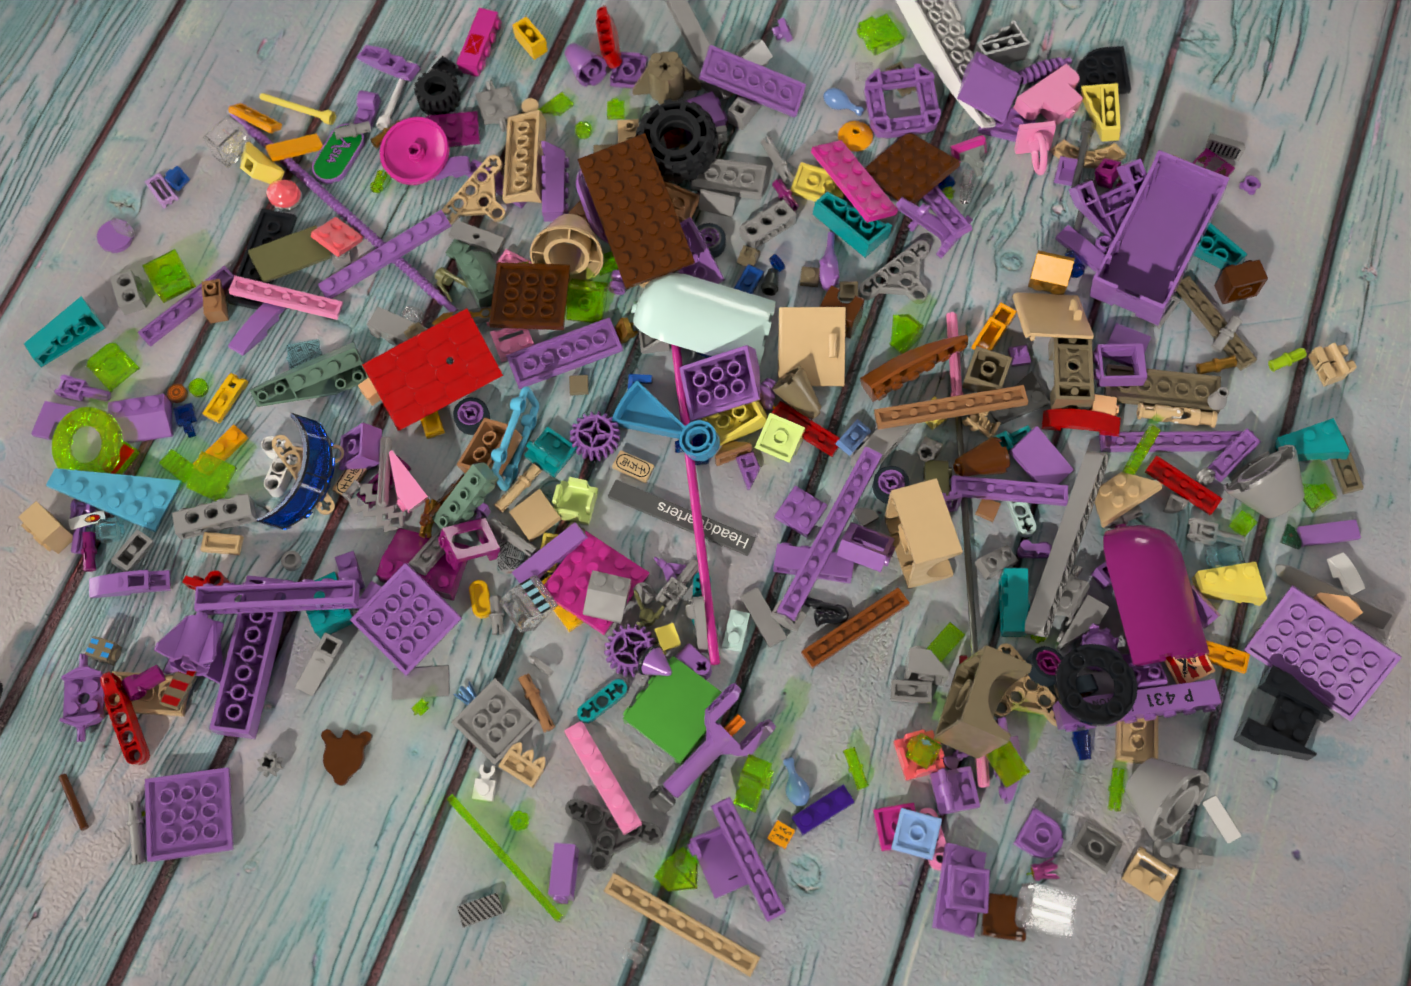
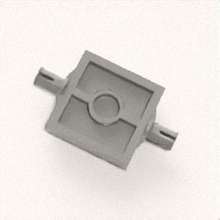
(496, 105)
(1073, 593)

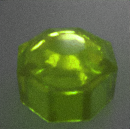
(583, 129)

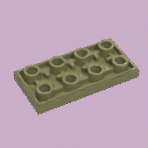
(288, 255)

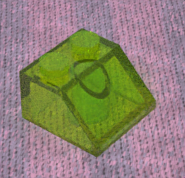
(586, 300)

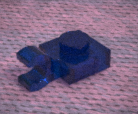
(185, 416)

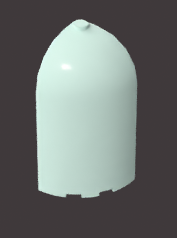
(702, 315)

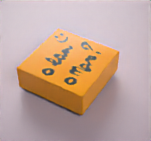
(781, 834)

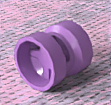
(617, 285)

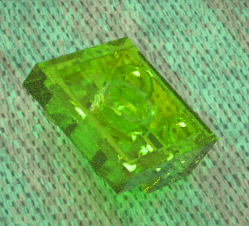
(879, 34)

